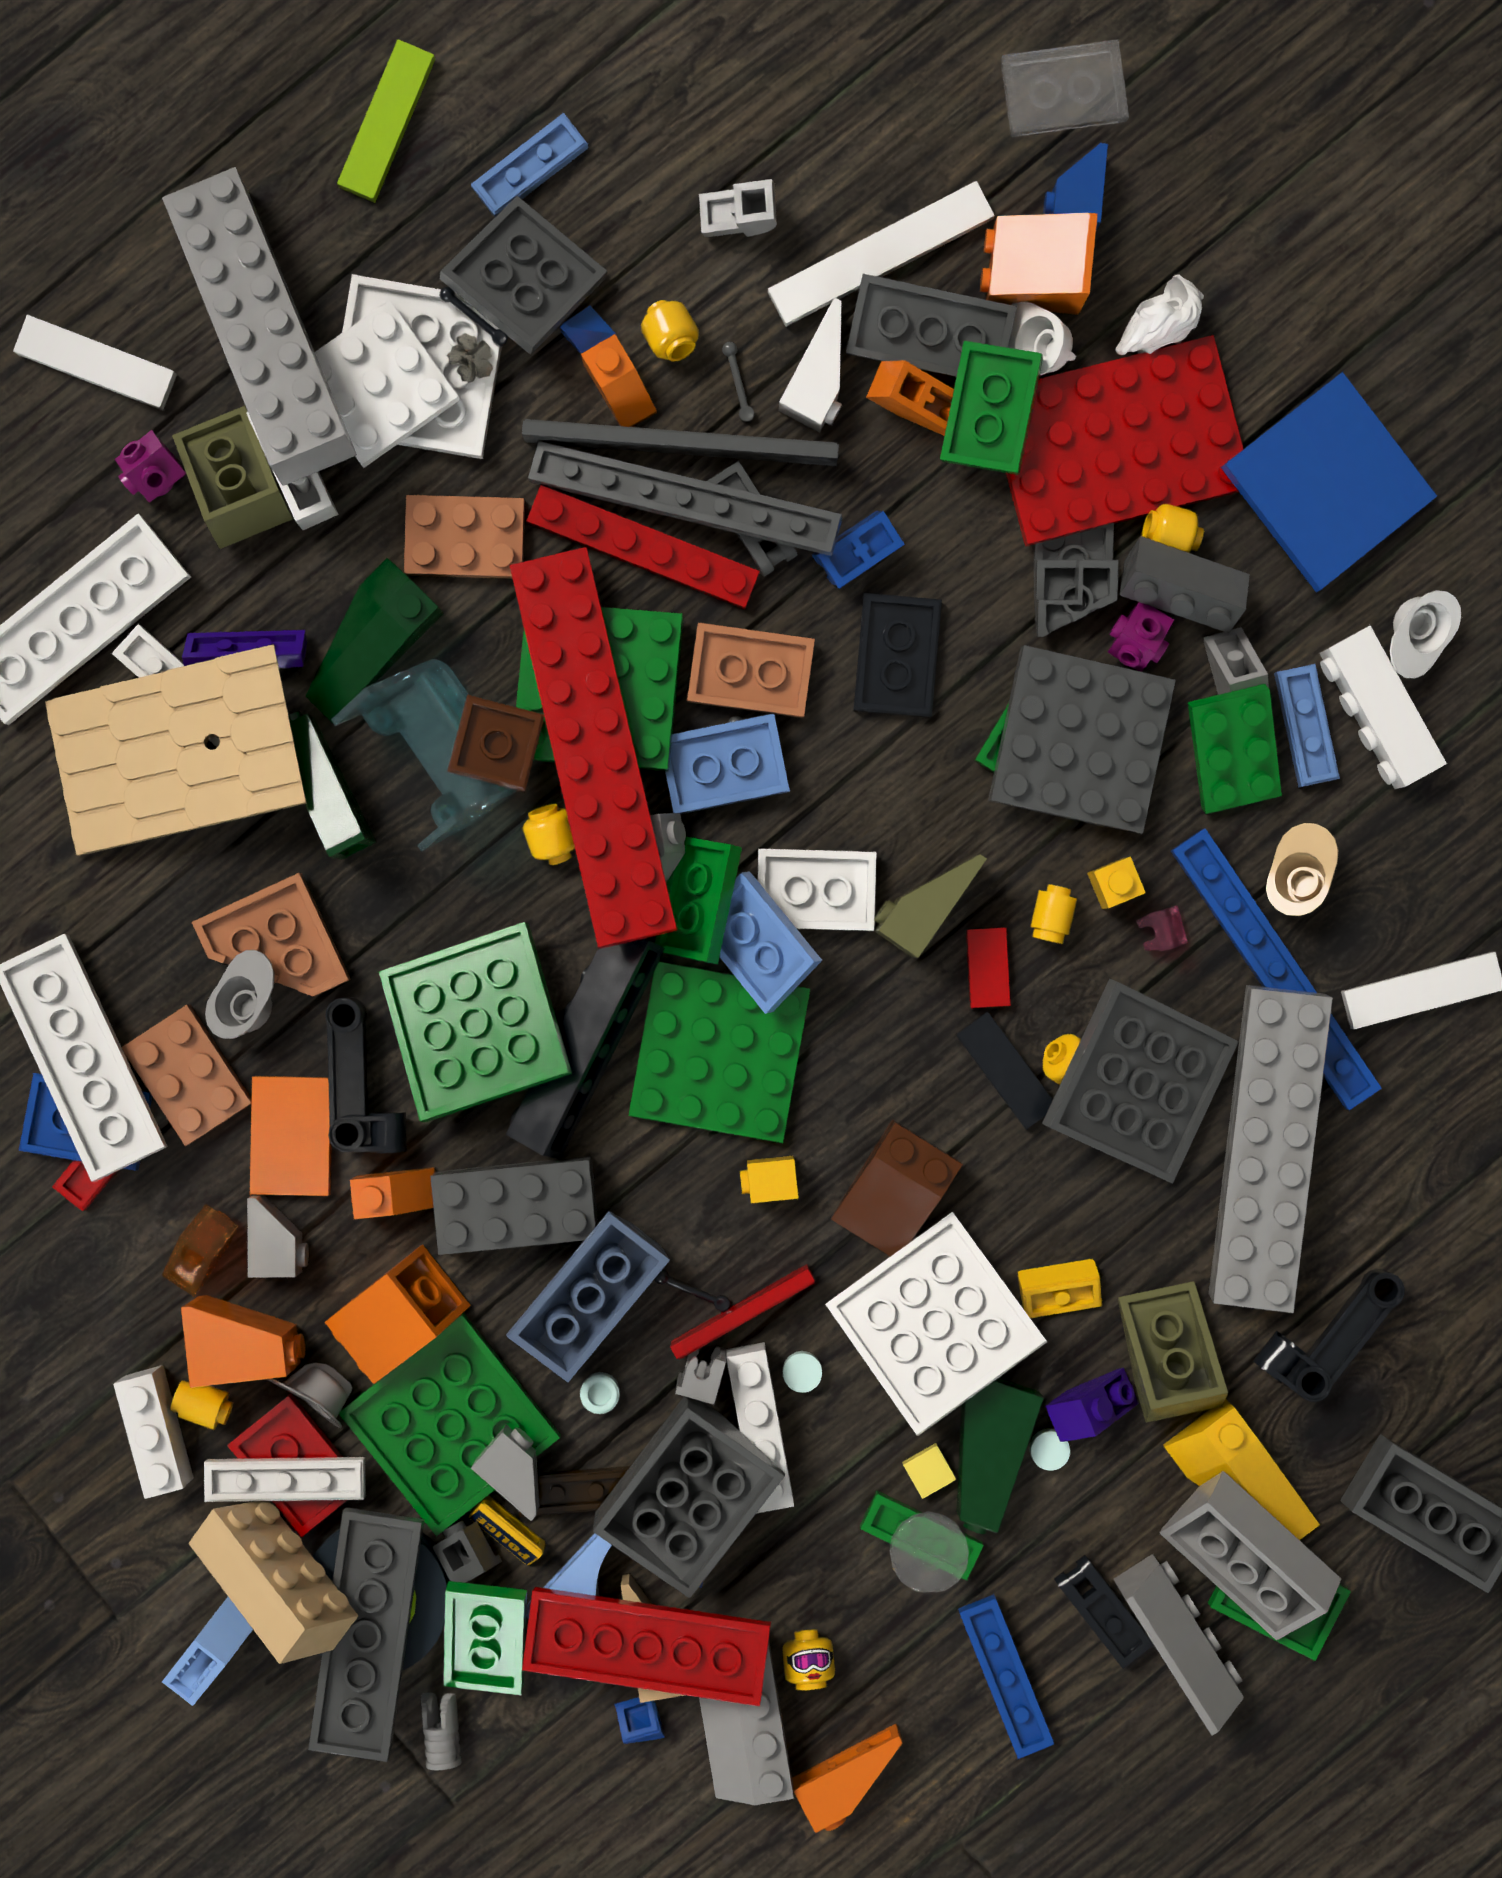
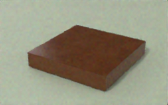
(496, 743)

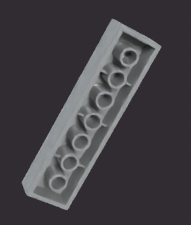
(259, 327)
(1270, 1148)

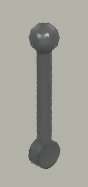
(746, 413)

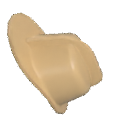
(1302, 869)

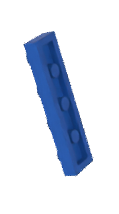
(1006, 1676)

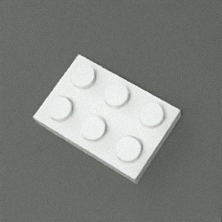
(821, 887)

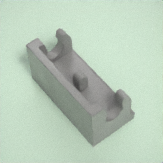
(702, 1380)

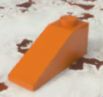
(912, 394)
(838, 1784)

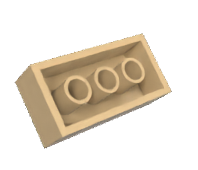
(273, 1580)

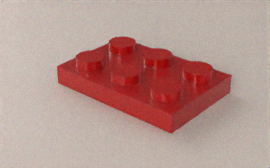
(289, 1433)

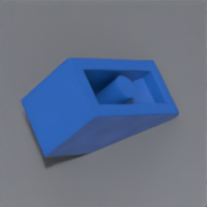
(1080, 186)

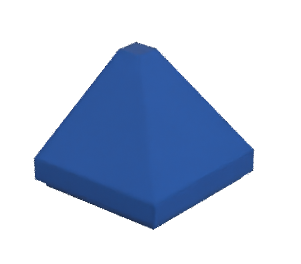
(586, 330)
(639, 1721)

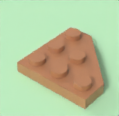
(284, 927)

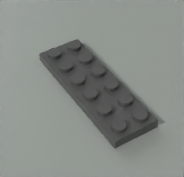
(364, 1670)

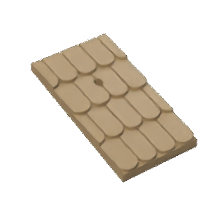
(140, 756)

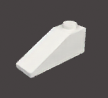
(816, 382)

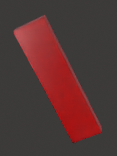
(742, 1312)

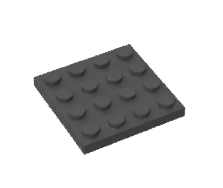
(1081, 740)
(1140, 1081)

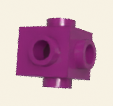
(149, 467)
(1140, 636)

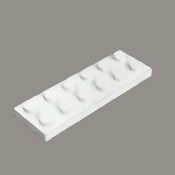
(83, 613)
(80, 1057)

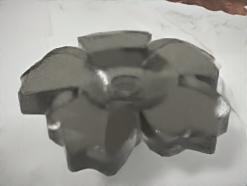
(471, 357)

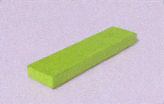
(386, 121)

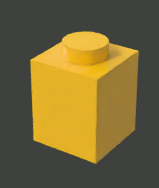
(1116, 883)
(770, 1179)

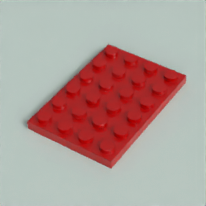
(1125, 441)

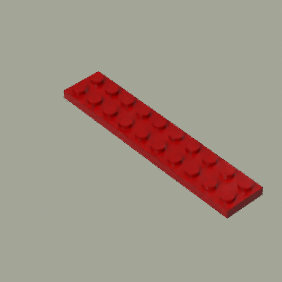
(593, 748)

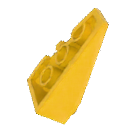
(1226, 1443)

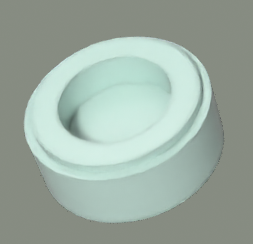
(802, 1371)
(599, 1393)
(1048, 1450)

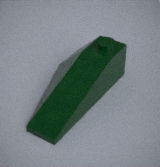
(375, 633)

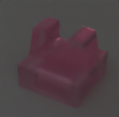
(1167, 928)

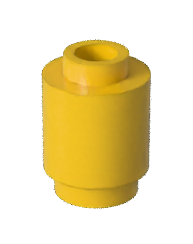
(1053, 914)
(202, 1405)

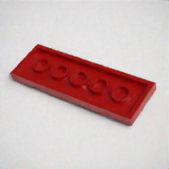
(646, 1646)

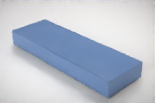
(530, 164)
(1306, 725)

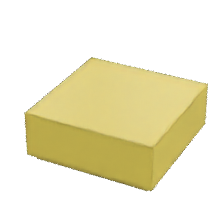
(929, 1470)

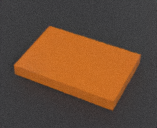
(290, 1136)

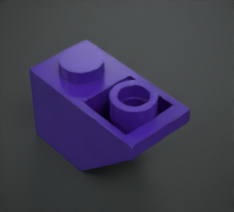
(1092, 1406)

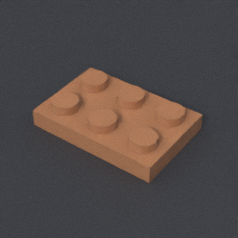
(463, 536)
(750, 670)
(187, 1075)

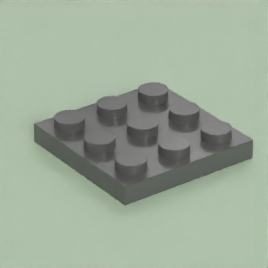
(523, 275)

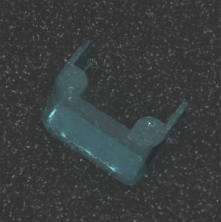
(427, 711)

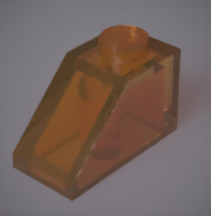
(199, 1249)

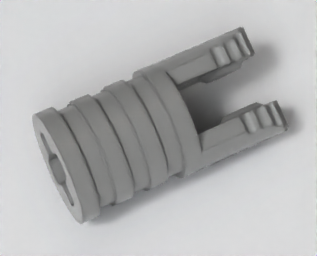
(441, 1736)

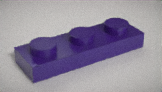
(289, 645)

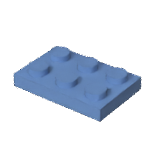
(726, 764)
(764, 945)

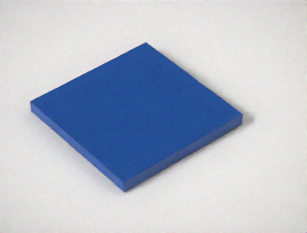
(1329, 482)

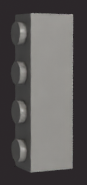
(1251, 1557)
(1180, 1640)
(749, 1746)

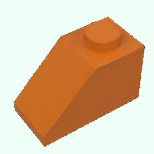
(618, 382)
(391, 1193)

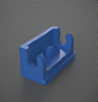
(860, 549)

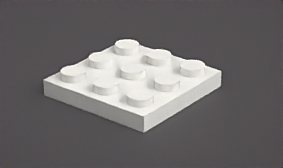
(383, 382)

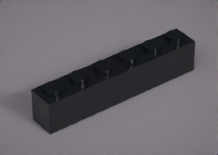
(590, 1035)

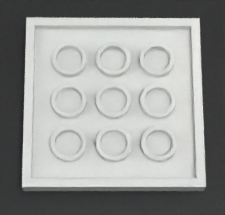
(436, 325)
(935, 1323)

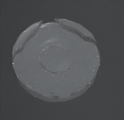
(929, 1552)

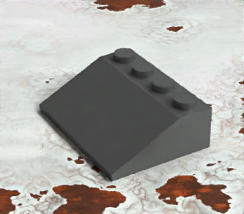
(687, 1496)

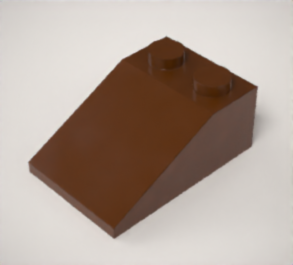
(896, 1189)

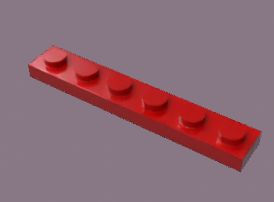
(643, 547)

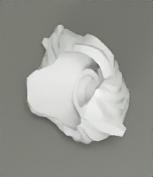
(1163, 318)

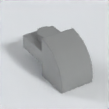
(745, 209)

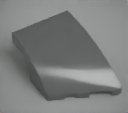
(1073, 577)

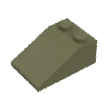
(231, 478)
(919, 913)
(1171, 1352)

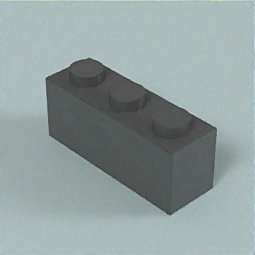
(1184, 584)

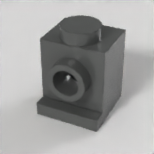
(465, 1552)

